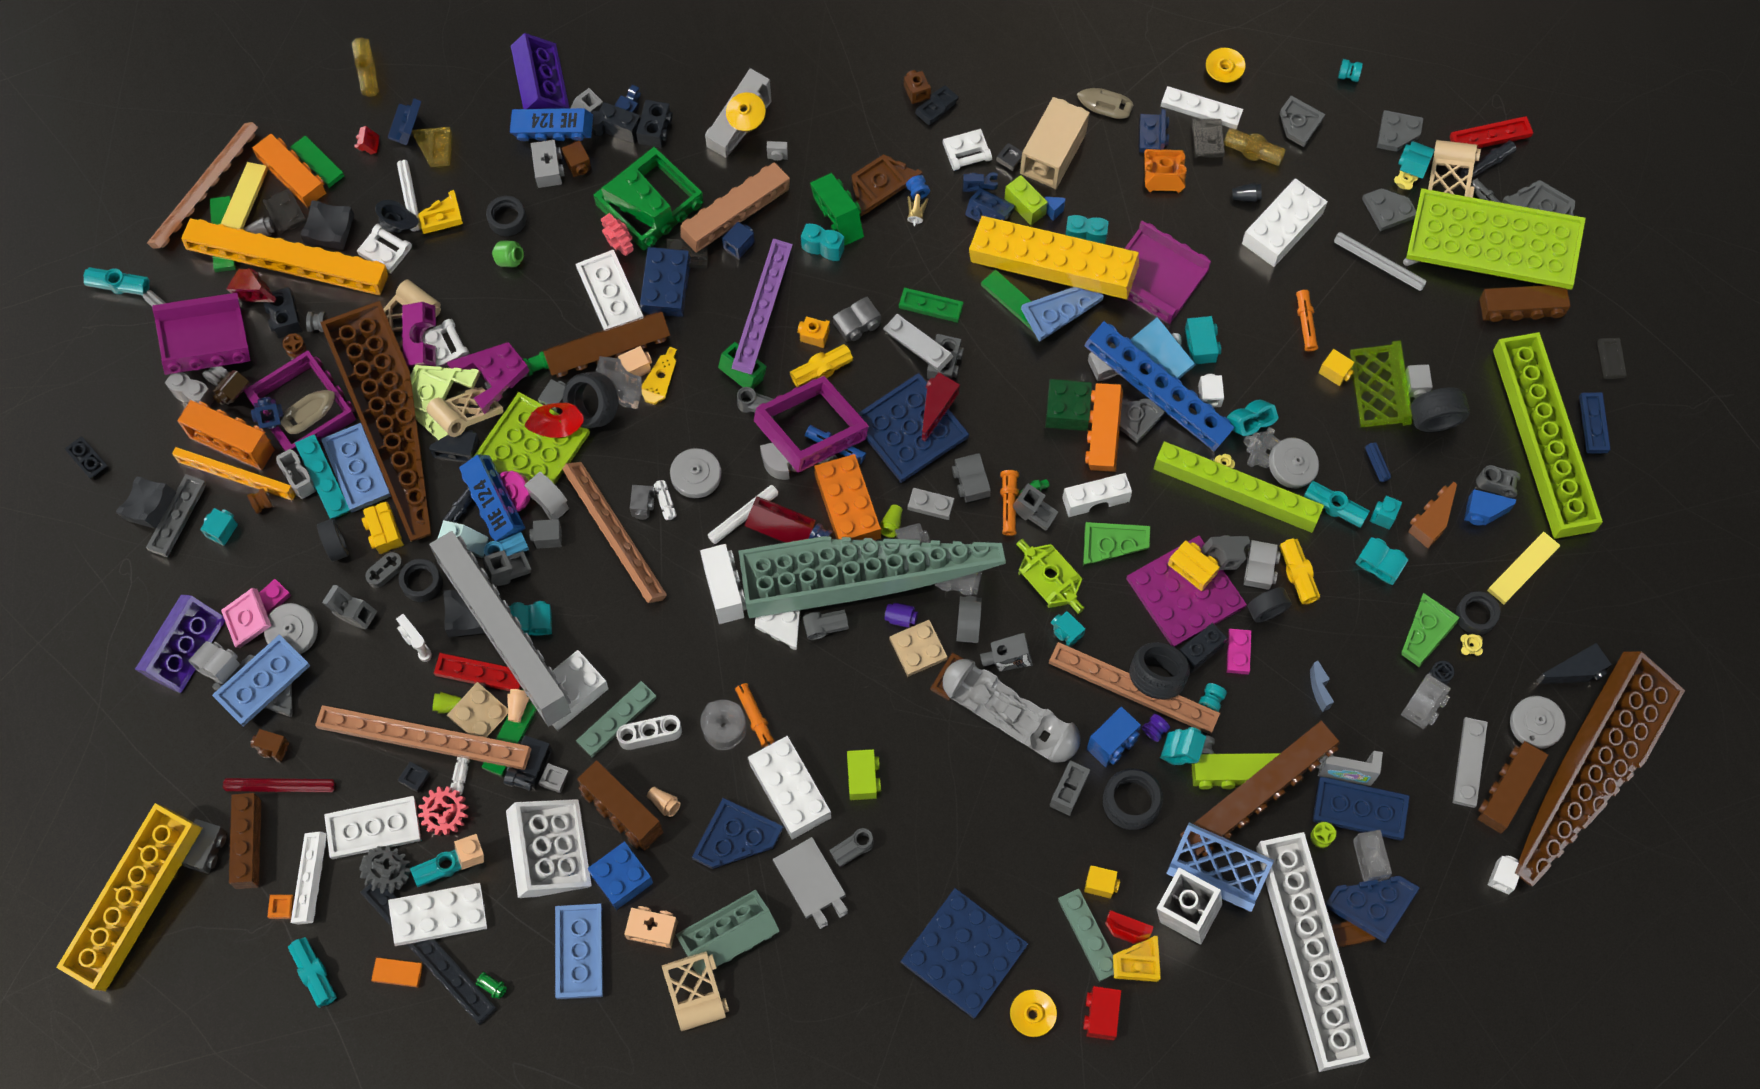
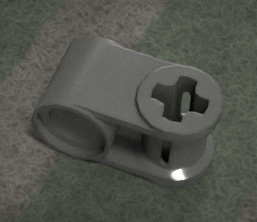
(1503, 481)

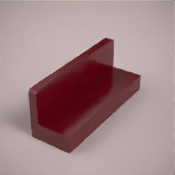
(779, 521)

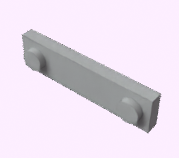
(918, 342)
(1470, 762)

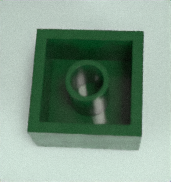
(1068, 405)

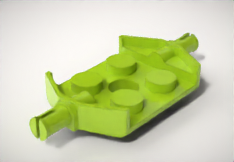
(1057, 590)

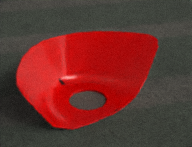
(548, 425)

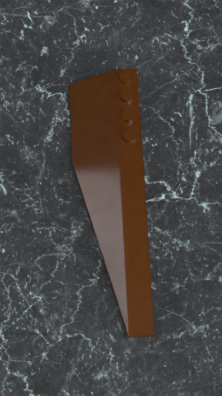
(385, 405)
(1601, 758)

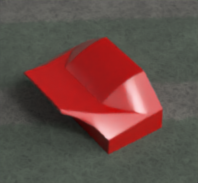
(1128, 928)

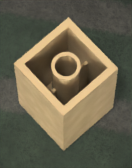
(1054, 142)

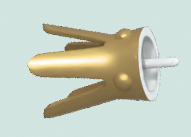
(915, 211)

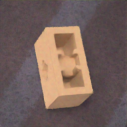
(661, 935)

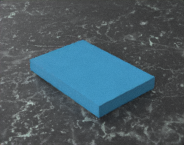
(1163, 349)

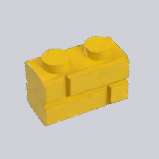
(383, 528)
(1194, 565)

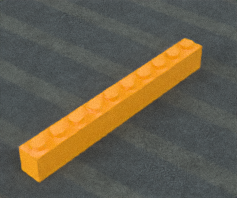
(285, 256)

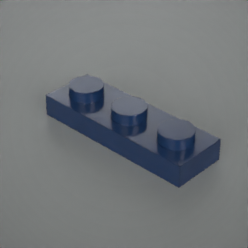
(1594, 423)

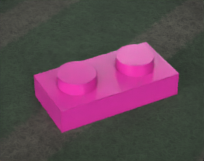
(273, 596)
(1238, 651)

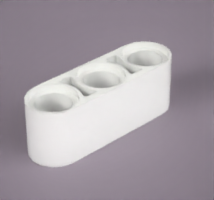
(660, 735)

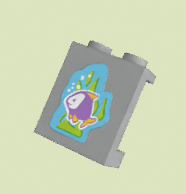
(1352, 770)

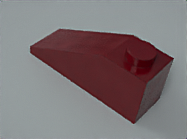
(250, 287)
(939, 397)

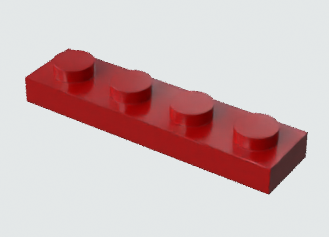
(1494, 133)
(475, 671)

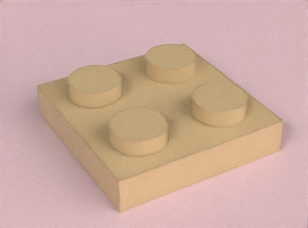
(918, 648)
(478, 712)

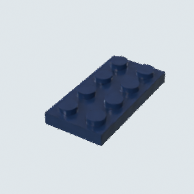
(1361, 808)

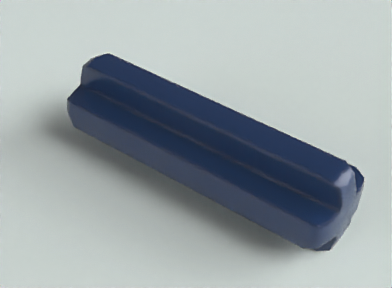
(1378, 462)

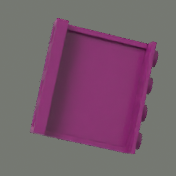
(1165, 272)
(200, 333)

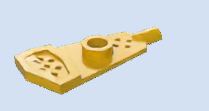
(655, 383)

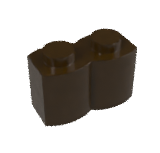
(230, 388)

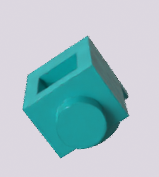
(1386, 512)
(1067, 628)

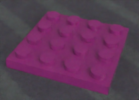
(1177, 604)

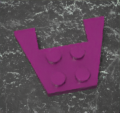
(499, 367)

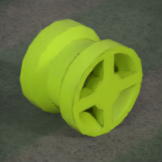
(1324, 830)

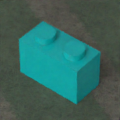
(1201, 340)

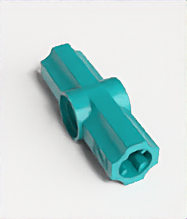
(106, 280)
(1348, 510)
(431, 869)
(312, 972)

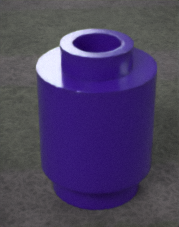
(901, 615)

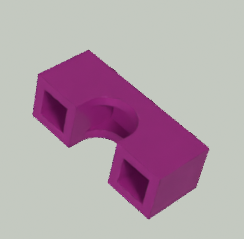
(416, 320)

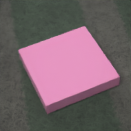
(246, 618)

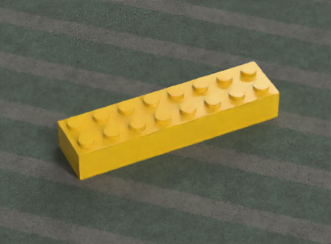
(1054, 257)
(129, 898)

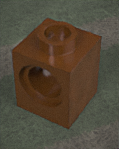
(576, 159)

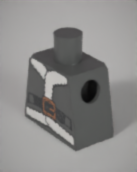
(1008, 653)

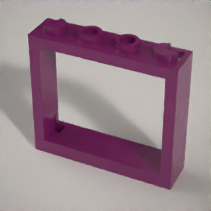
(289, 372)
(824, 449)

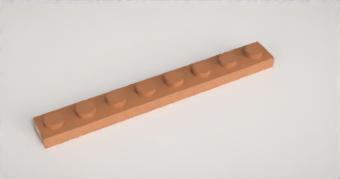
(198, 191)
(614, 532)
(1120, 683)

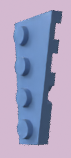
(1058, 309)

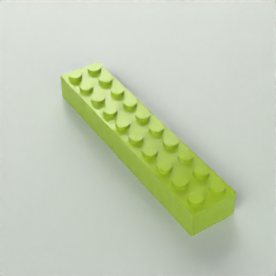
(1547, 436)

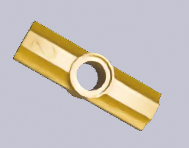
(821, 365)
(1299, 571)

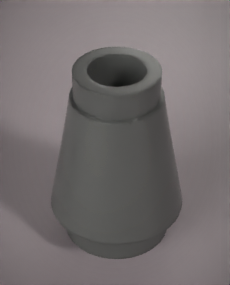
(263, 225)

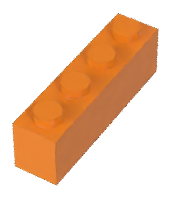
(289, 169)
(1105, 427)

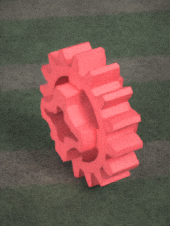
(617, 234)
(444, 820)

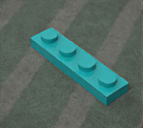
(322, 476)

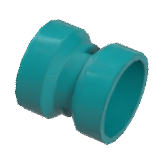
(1345, 70)
(1213, 696)

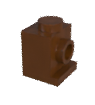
(917, 86)
(270, 744)

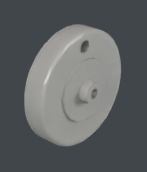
(1293, 463)
(695, 473)
(294, 624)
(1538, 722)

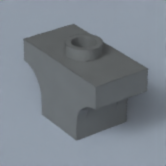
(1227, 550)

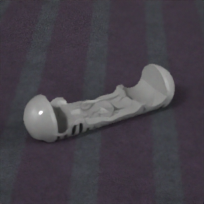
(1016, 716)

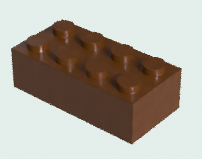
(620, 806)

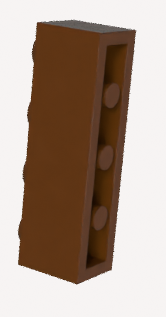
(1524, 303)
(1512, 787)
(245, 841)

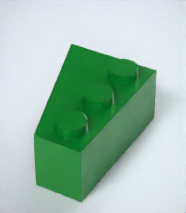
(639, 198)
(839, 207)

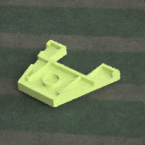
(435, 382)

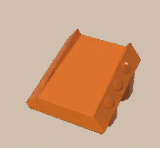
(1165, 170)

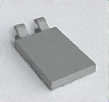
(811, 881)

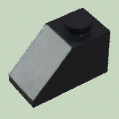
(457, 448)

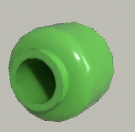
(508, 253)

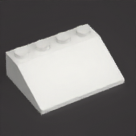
(547, 847)

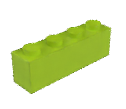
(1227, 769)

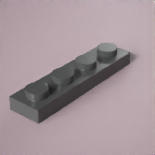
(176, 515)

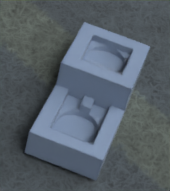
(1318, 681)

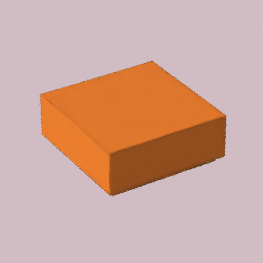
(280, 906)

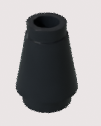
(1248, 192)

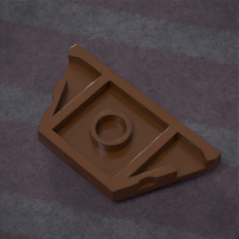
(880, 182)

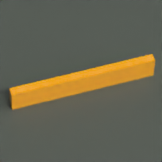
(233, 473)

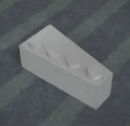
(722, 136)

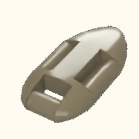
(1106, 102)
(307, 411)

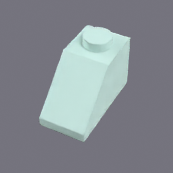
(474, 540)

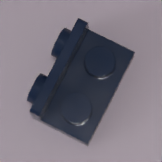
(404, 122)
(1152, 131)
(988, 205)

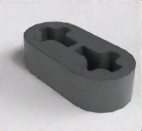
(384, 570)

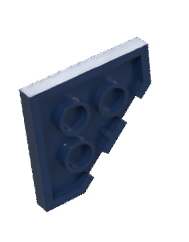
(735, 835)
(1374, 904)

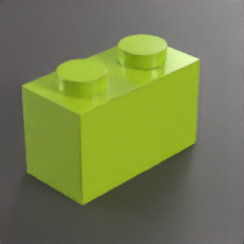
(1026, 200)
(861, 774)

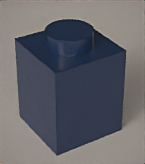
(738, 240)

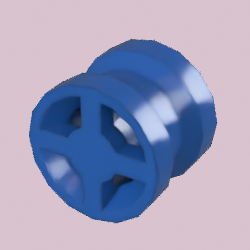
(917, 186)

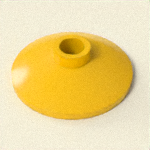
(1227, 59)
(751, 117)
(1033, 1001)

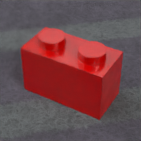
(1103, 1013)

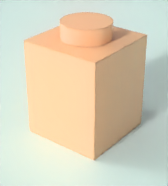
(636, 361)
(469, 851)

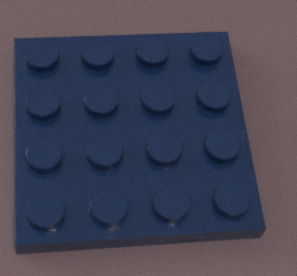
(897, 427)
(964, 953)

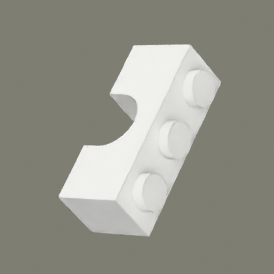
(1082, 497)

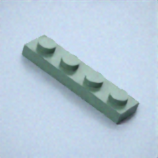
(620, 714)
(1088, 934)

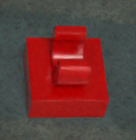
(367, 140)

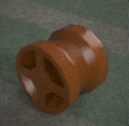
(290, 343)
(259, 500)

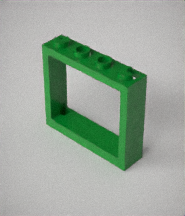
(644, 165)

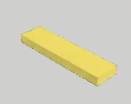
(244, 195)
(1523, 568)

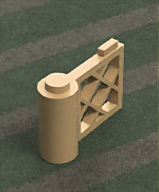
(1457, 156)
(407, 294)
(453, 417)
(700, 1009)

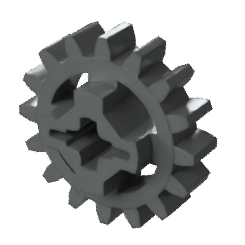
(384, 869)

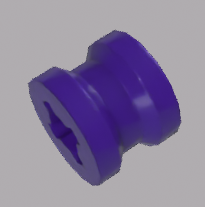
(1155, 727)

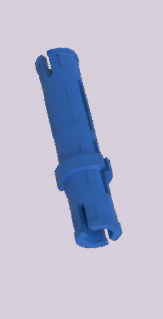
(814, 433)

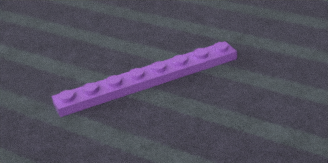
(762, 307)

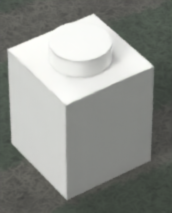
(1211, 390)
(1503, 874)

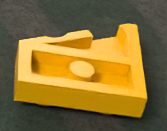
(441, 214)
(1138, 962)

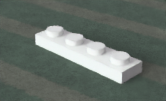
(1201, 107)
(308, 878)

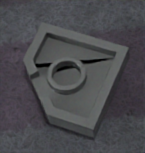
(1300, 120)
(1398, 130)
(1388, 208)
(1139, 417)

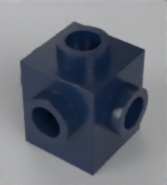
(270, 420)

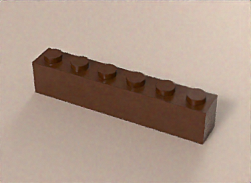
(606, 343)

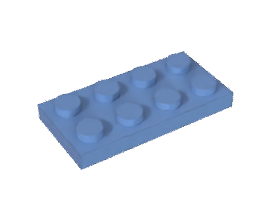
(356, 467)
(261, 680)
(578, 951)

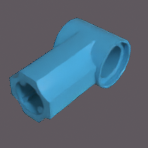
(511, 545)

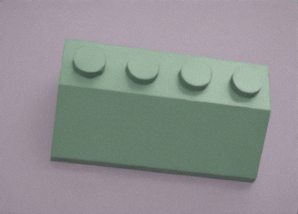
(729, 931)

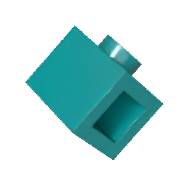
(219, 526)

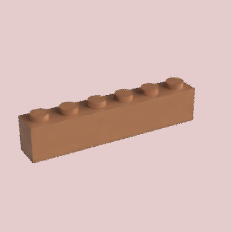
(734, 207)

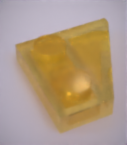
(435, 145)

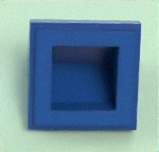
(1055, 206)

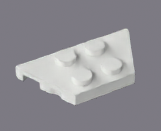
(781, 627)

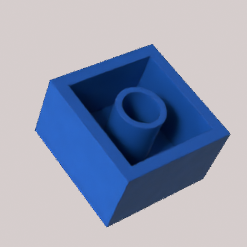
(1113, 737)
(620, 875)

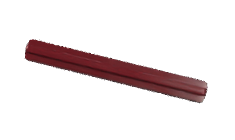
(278, 785)

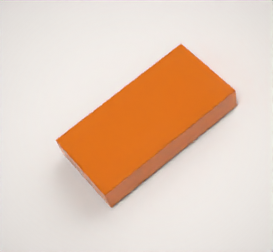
(397, 972)

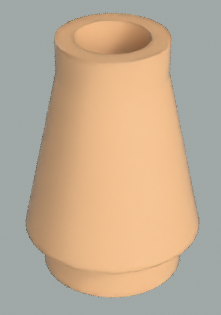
(516, 704)
(664, 801)

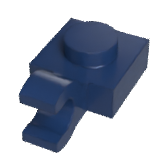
(629, 103)
(973, 182)

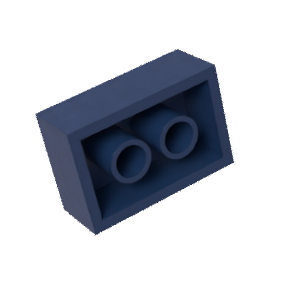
(665, 281)

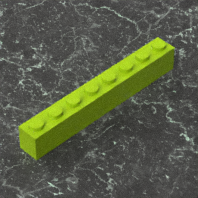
(1238, 487)

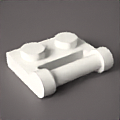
(966, 144)
(376, 251)
(435, 338)
(413, 638)

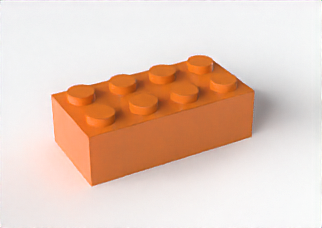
(226, 434)
(847, 499)

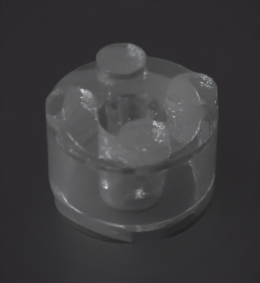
(718, 713)

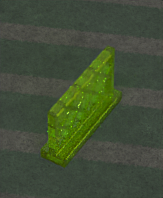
(1399, 386)

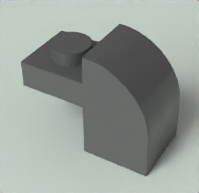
(1032, 507)
(504, 568)
(348, 608)
(969, 619)

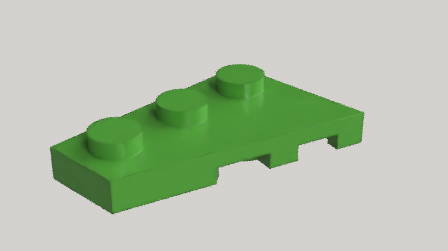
(1109, 541)
(1428, 629)

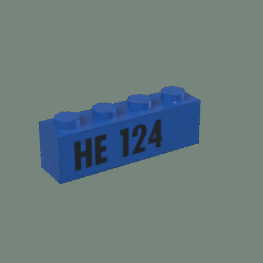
(551, 123)
(491, 497)

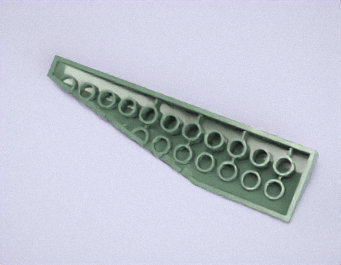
(847, 570)

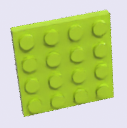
(520, 450)

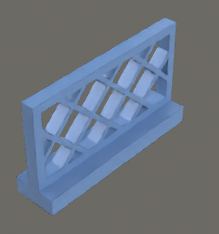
(1229, 890)

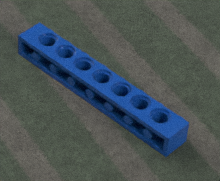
(1160, 396)

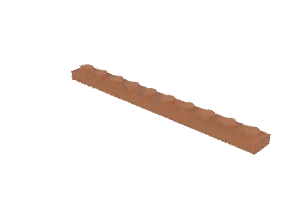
(423, 737)

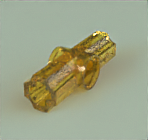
(363, 59)
(1254, 146)

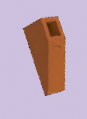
(1434, 520)

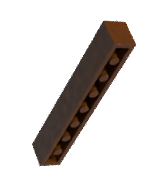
(1266, 784)

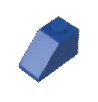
(1486, 507)

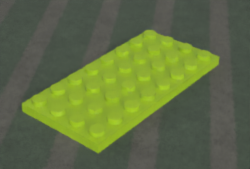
(1496, 238)

